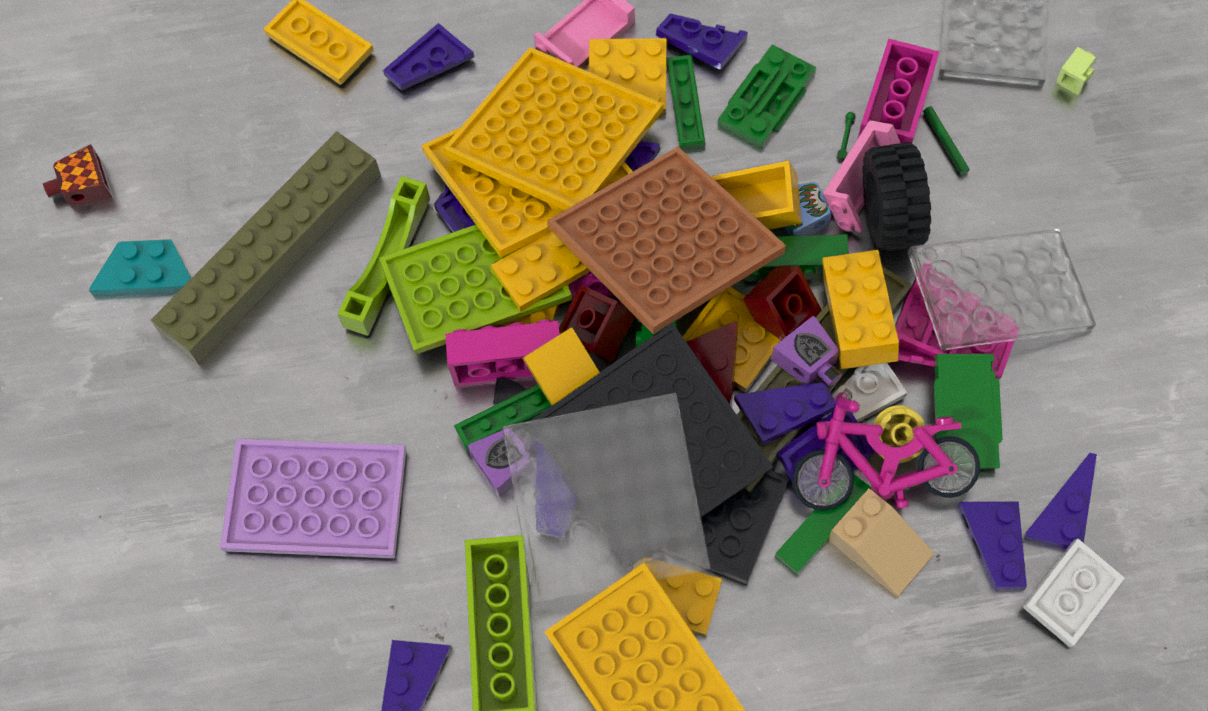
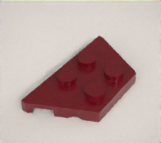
(718, 356)

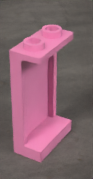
(589, 20)
(846, 188)

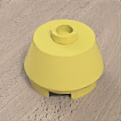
(898, 426)

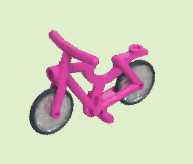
(827, 479)

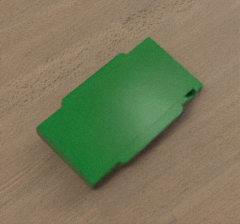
(767, 96)
(971, 395)

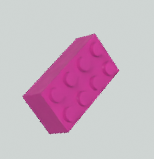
(901, 88)
(495, 352)

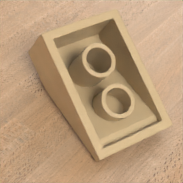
(881, 543)

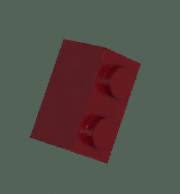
(782, 301)
(598, 322)

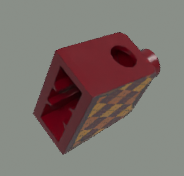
(79, 178)

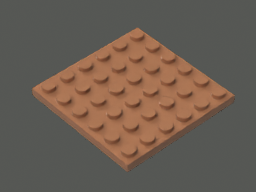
(666, 238)

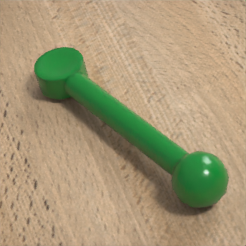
(842, 153)

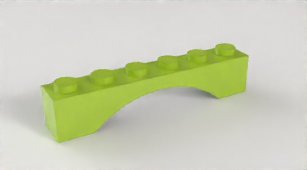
(369, 292)

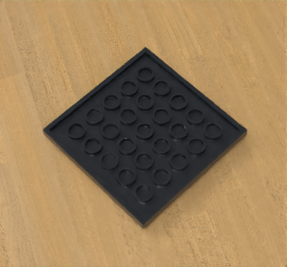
(718, 444)

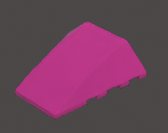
(919, 341)

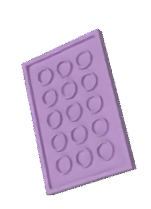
(314, 498)

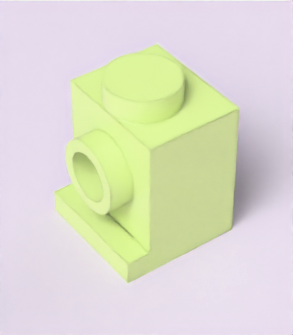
(1076, 71)

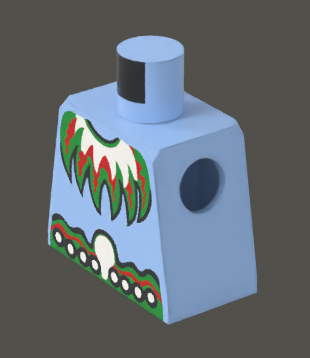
(814, 211)

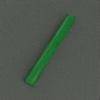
(946, 140)

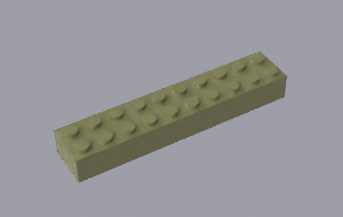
(266, 247)

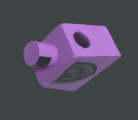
(808, 354)
(492, 460)

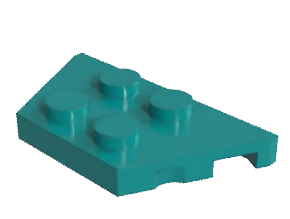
(141, 268)

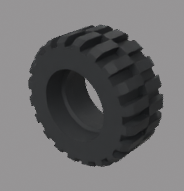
(896, 196)

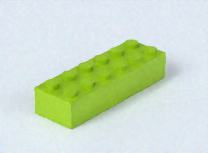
(500, 625)

